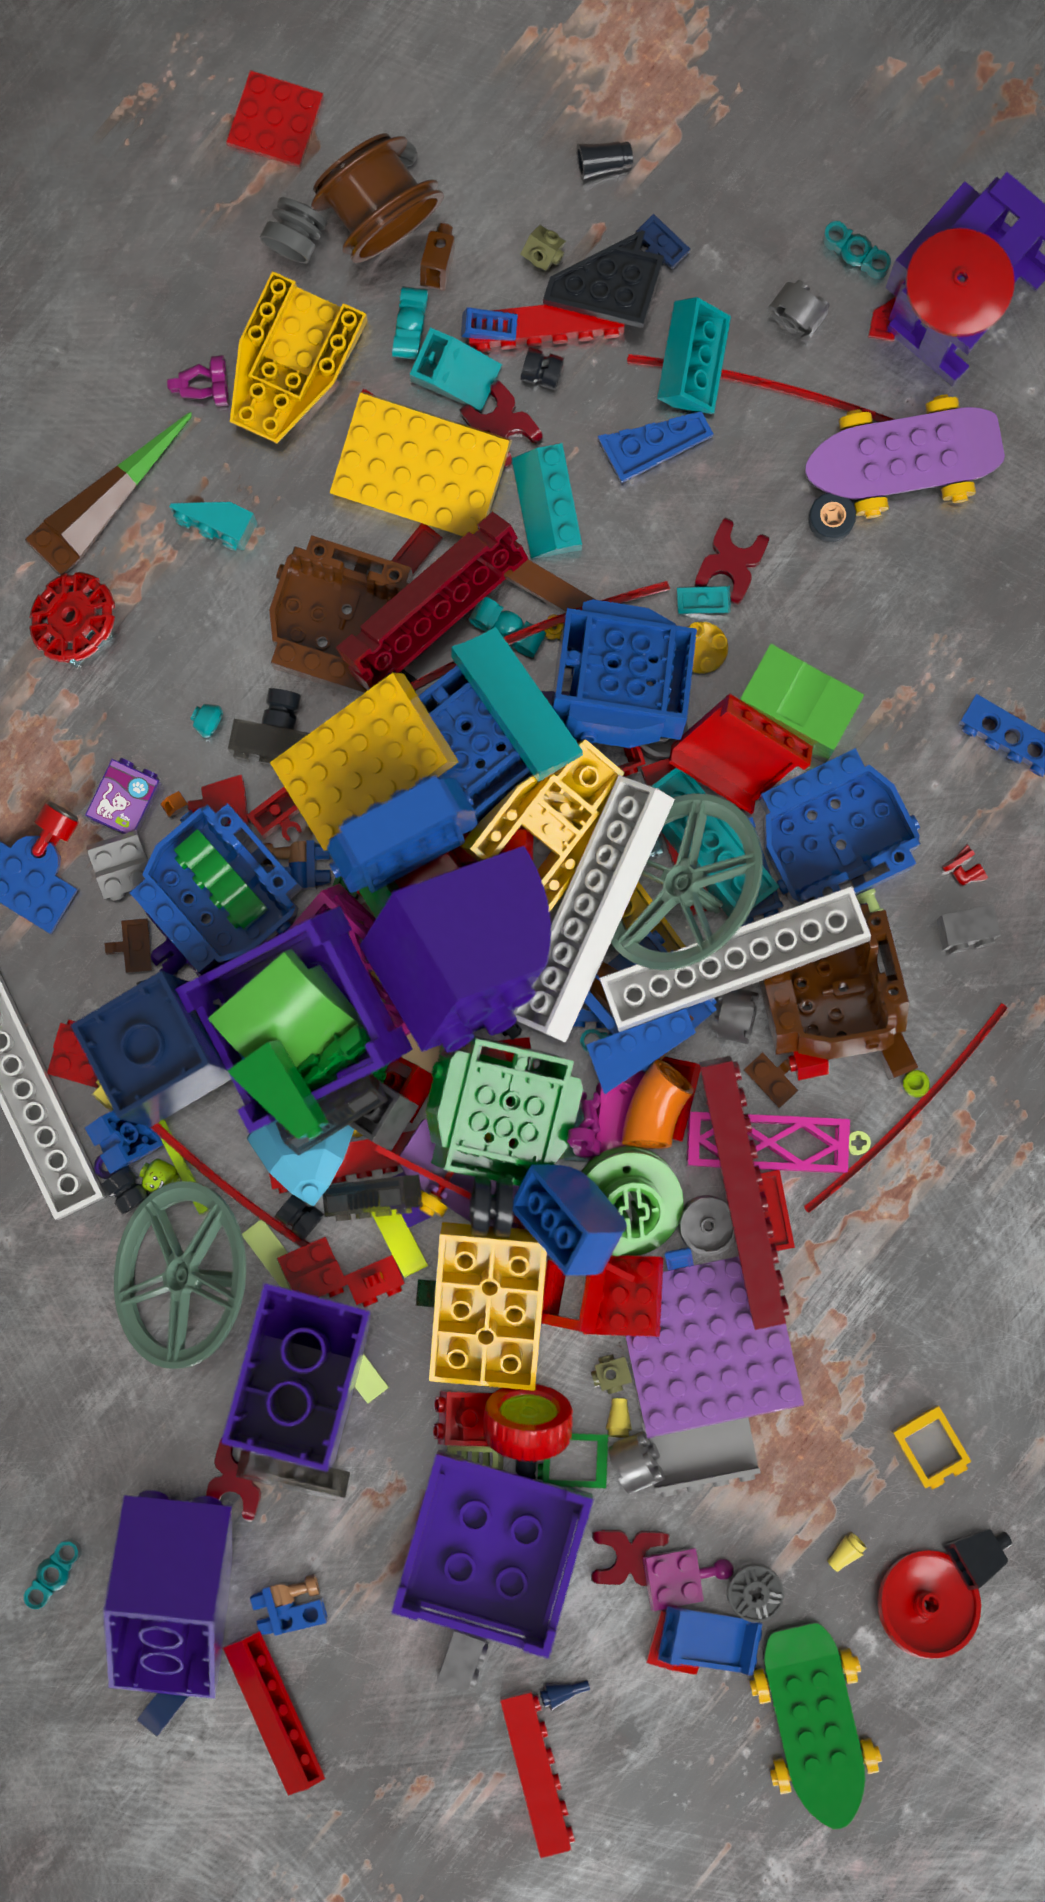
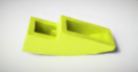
(401, 1243)

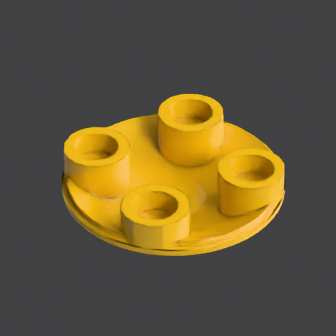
(710, 647)

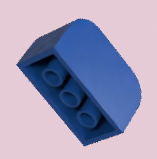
(569, 1218)

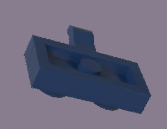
(663, 241)

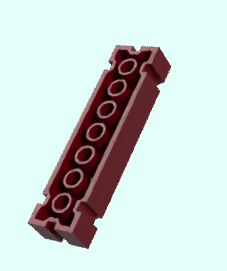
(433, 601)

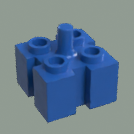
(122, 1140)

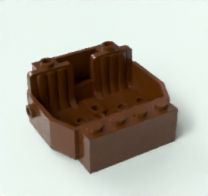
(311, 604)
(839, 1021)

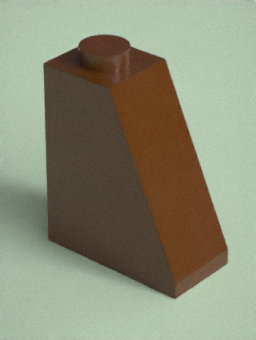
(897, 1058)

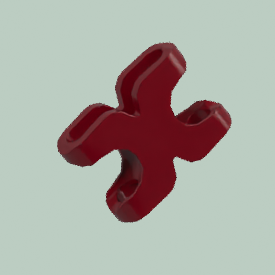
(503, 419)
(732, 561)
(229, 1482)
(629, 1554)

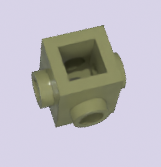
(543, 248)
(621, 1377)

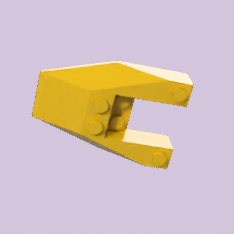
(556, 811)

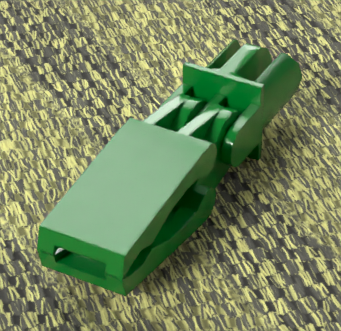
(345, 1050)

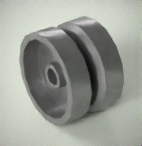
(692, 1221)

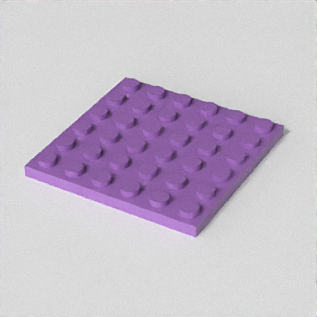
(709, 1356)

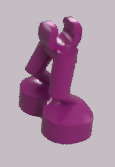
(217, 372)
(584, 1139)

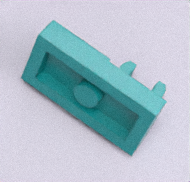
(703, 599)

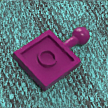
(676, 1578)

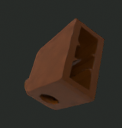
(437, 257)

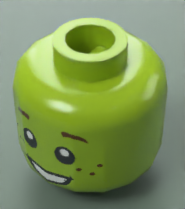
(158, 1174)

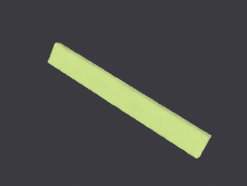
(267, 1249)

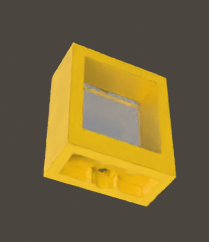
(931, 1447)

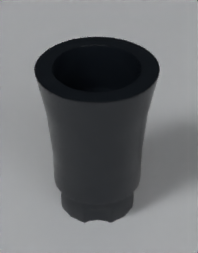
(603, 158)

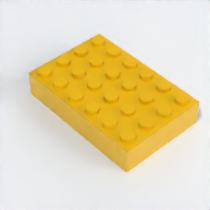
(419, 465)
(363, 756)
(487, 1308)

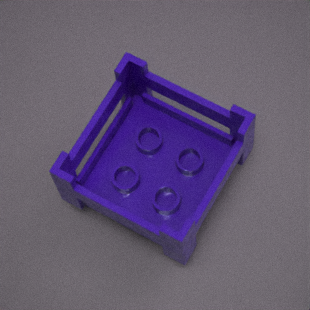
(988, 215)
(324, 945)
(493, 1553)

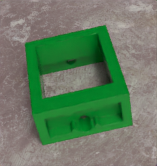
(601, 1464)

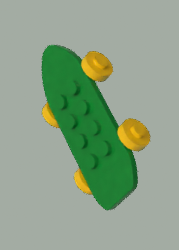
(816, 1722)

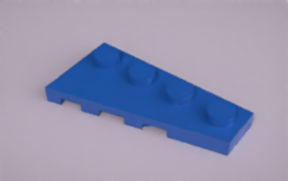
(647, 446)
(631, 1050)

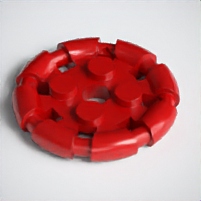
(85, 617)

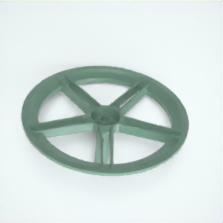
(685, 882)
(180, 1276)

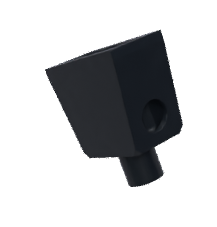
(979, 1556)

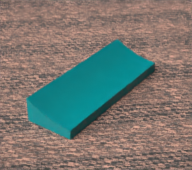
(516, 703)
(717, 844)

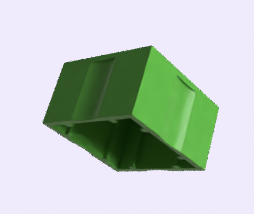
(802, 700)

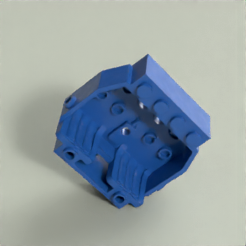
(616, 702)
(451, 704)
(868, 821)
(401, 833)
(168, 884)

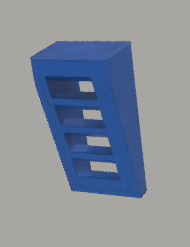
(479, 333)
(679, 1258)

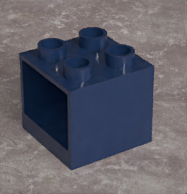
(150, 1051)

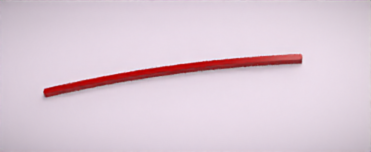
(771, 385)
(544, 625)
(914, 1111)
(224, 1186)
(466, 1194)

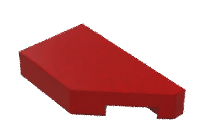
(880, 321)

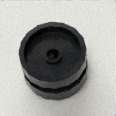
(490, 1206)

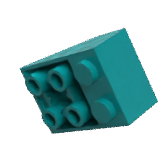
(454, 370)
(217, 519)

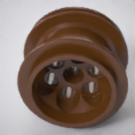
(375, 196)

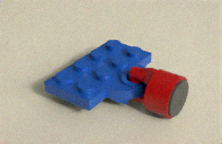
(31, 868)

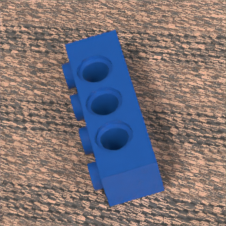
(1004, 722)

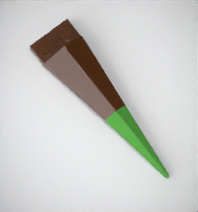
(77, 524)

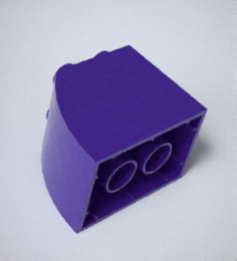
(463, 949)
(297, 1378)
(168, 1595)

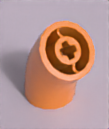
(656, 1107)

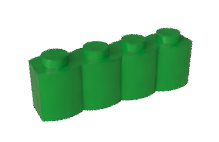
(221, 880)

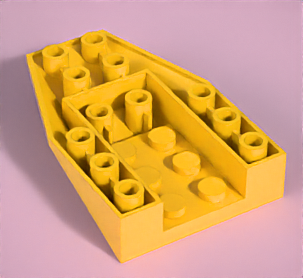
(289, 356)

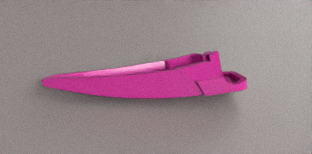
(613, 1111)

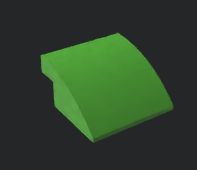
(289, 1006)

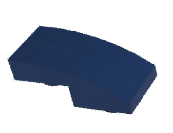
(161, 1712)

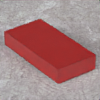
(418, 547)

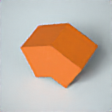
(174, 804)

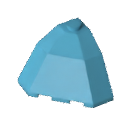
(306, 1174)

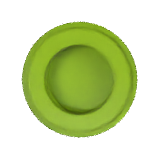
(916, 1083)

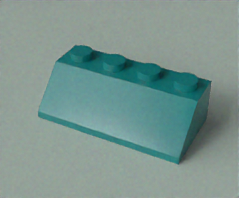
(694, 356)
(547, 502)

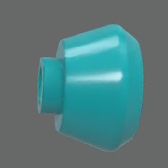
(206, 719)

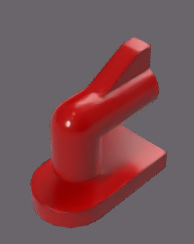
(964, 877)

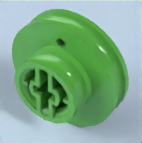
(646, 1175)

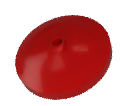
(953, 305)
(950, 1612)

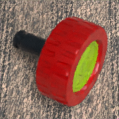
(528, 1425)

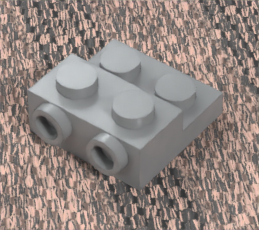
(118, 864)

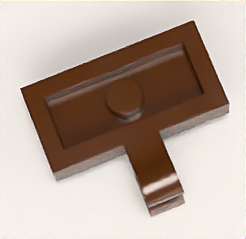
(134, 946)
(772, 1079)

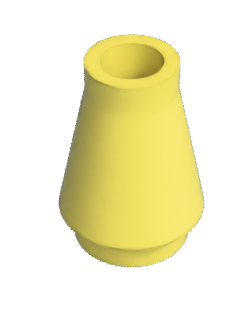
(619, 1419)
(847, 1551)

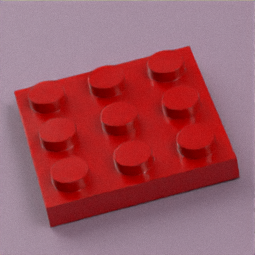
(275, 119)
(631, 1306)

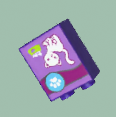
(123, 797)

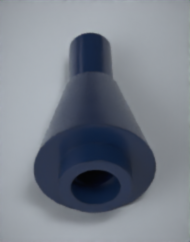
(557, 1694)

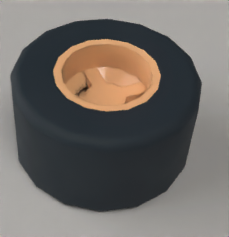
(835, 509)

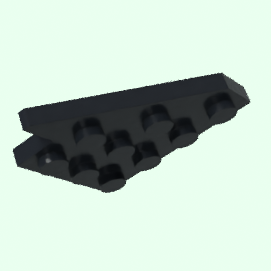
(609, 284)

